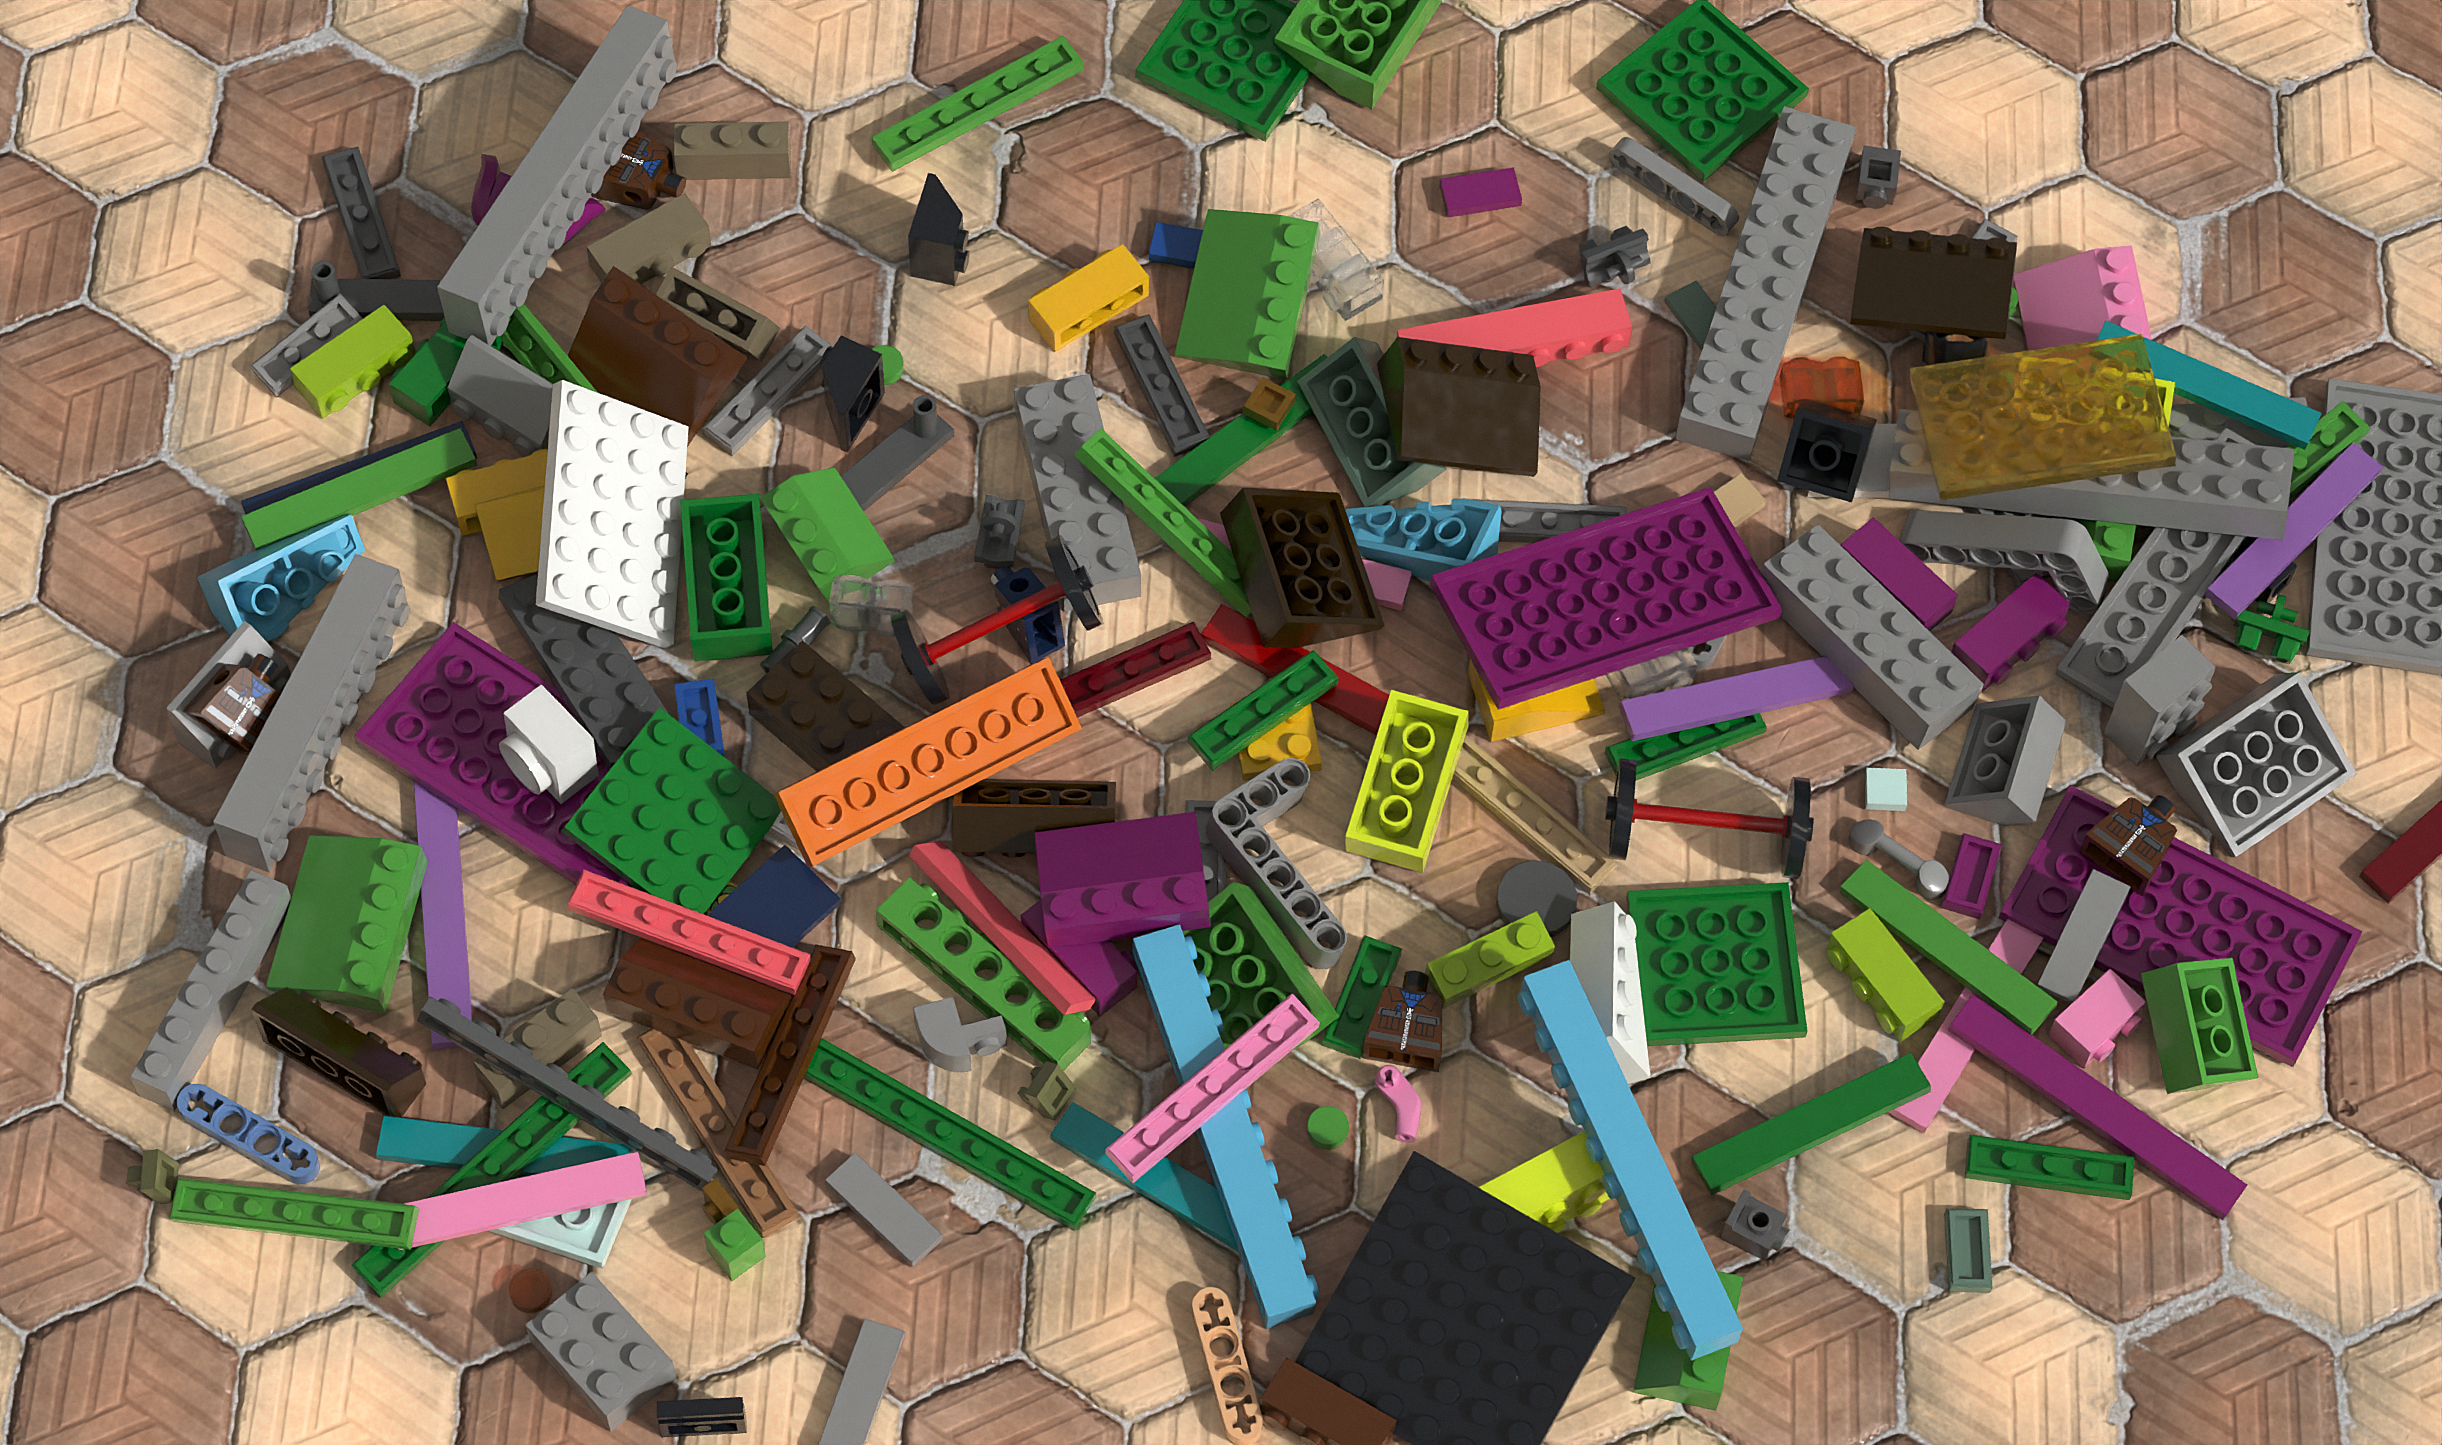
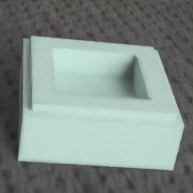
(1885, 789)

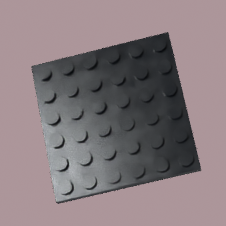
(1463, 1315)

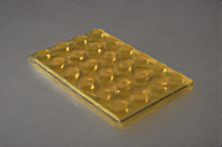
(2042, 417)

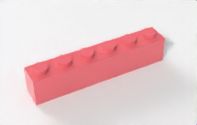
(1545, 330)

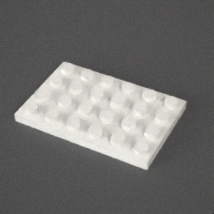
(612, 515)

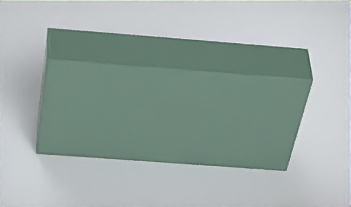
(1692, 310)
(1968, 1250)

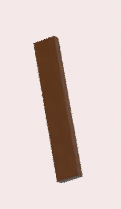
(789, 1056)

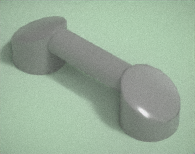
(1932, 876)

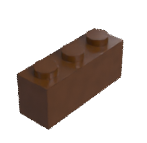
(1321, 1410)

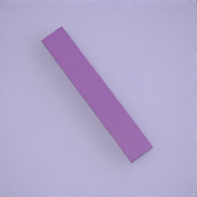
(2305, 521)
(1733, 697)

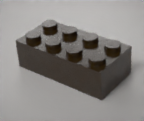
(817, 709)

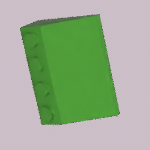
(1355, 42)
(1248, 291)
(349, 920)
(1251, 965)

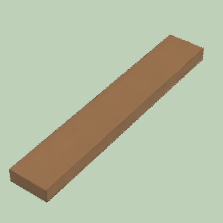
(714, 1123)

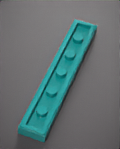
(2227, 392)
(455, 1145)
(1164, 1183)

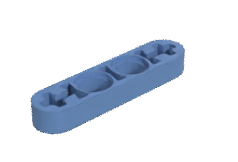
(250, 1131)

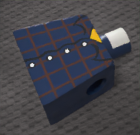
(1046, 632)

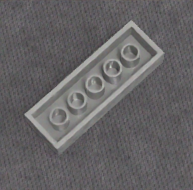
(1071, 500)
(1870, 637)

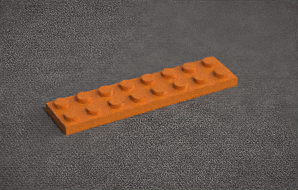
(927, 762)

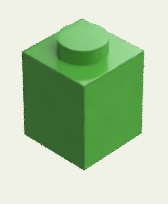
(734, 1244)

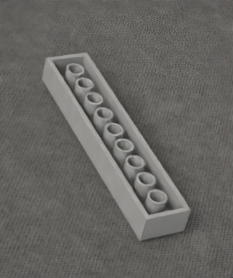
(558, 177)
(1765, 284)
(2208, 490)

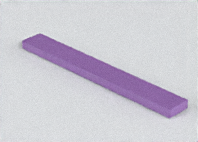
(443, 905)

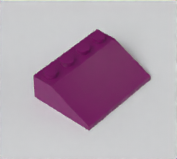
(1121, 879)

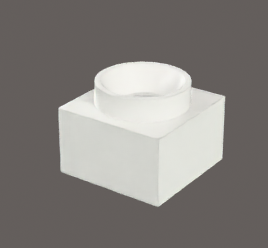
(548, 746)

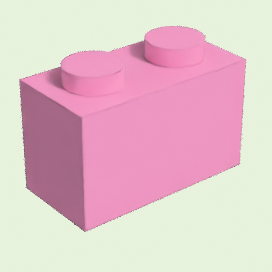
(2098, 1019)

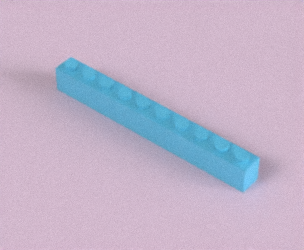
(1228, 1138)
(1630, 1160)

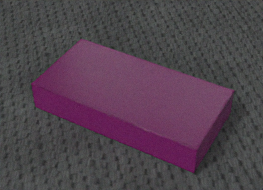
(1480, 192)
(1971, 876)

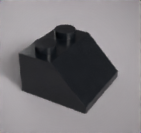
(937, 236)
(851, 386)
(1826, 450)

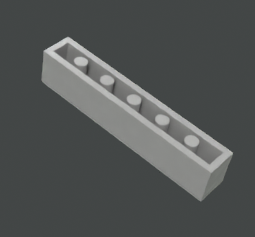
(212, 990)

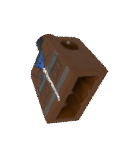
(641, 174)
(236, 703)
(2132, 841)
(1407, 1026)

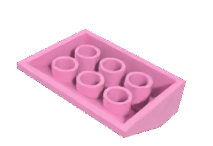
(2077, 294)

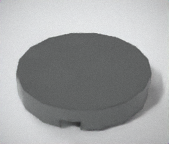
(1537, 888)

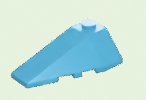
(1427, 536)
(282, 578)

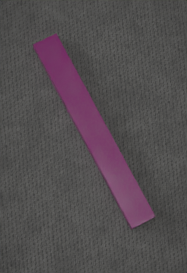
(2097, 1107)

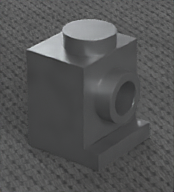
(1878, 176)
(1744, 1234)

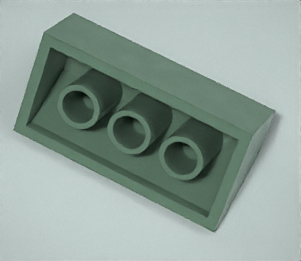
(1354, 416)

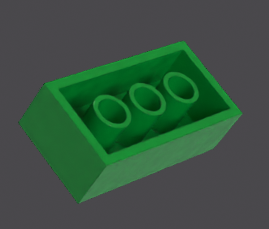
(726, 577)

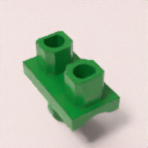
(2287, 636)

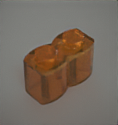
(1827, 382)

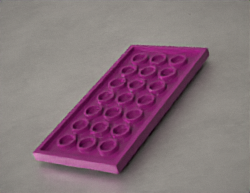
(1604, 597)
(446, 736)
(2194, 911)

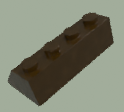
(1007, 813)
(339, 1052)

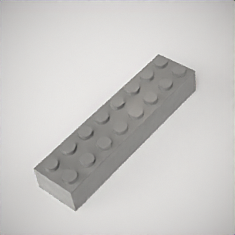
(312, 714)

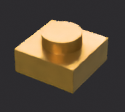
(1269, 403)
(717, 1202)

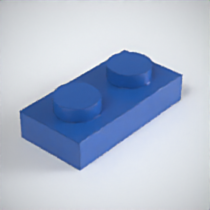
(700, 712)

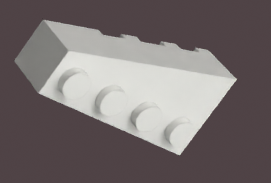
(1608, 971)

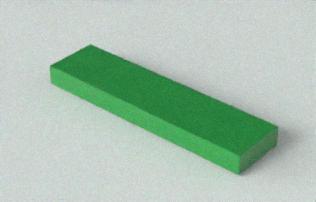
(1262, 710)
(1675, 748)
(2049, 1167)

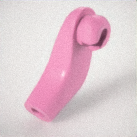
(1403, 1098)

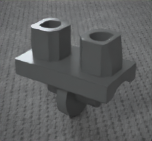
(1614, 258)
(999, 532)

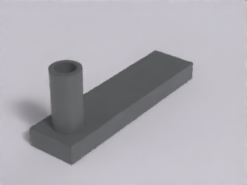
(404, 298)
(898, 453)

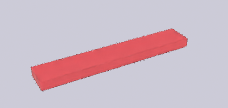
(1002, 927)
(689, 932)

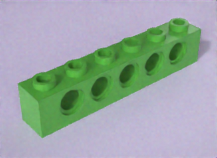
(917, 902)

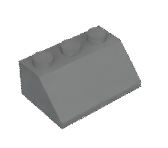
(501, 397)
(237, 650)
(2006, 760)

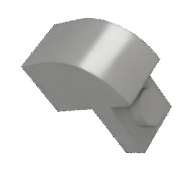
(950, 1043)

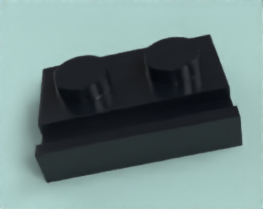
(701, 1417)

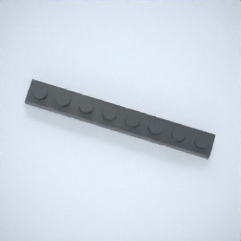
(555, 1086)

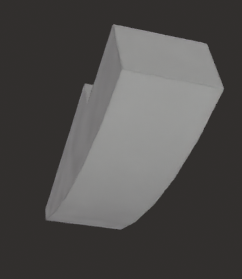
(2083, 936)

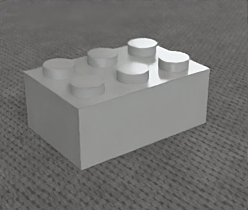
(2160, 701)
(601, 1351)

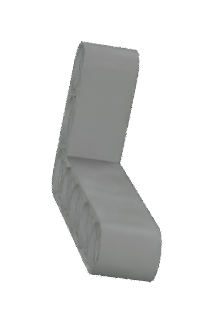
(2016, 543)
(1272, 862)

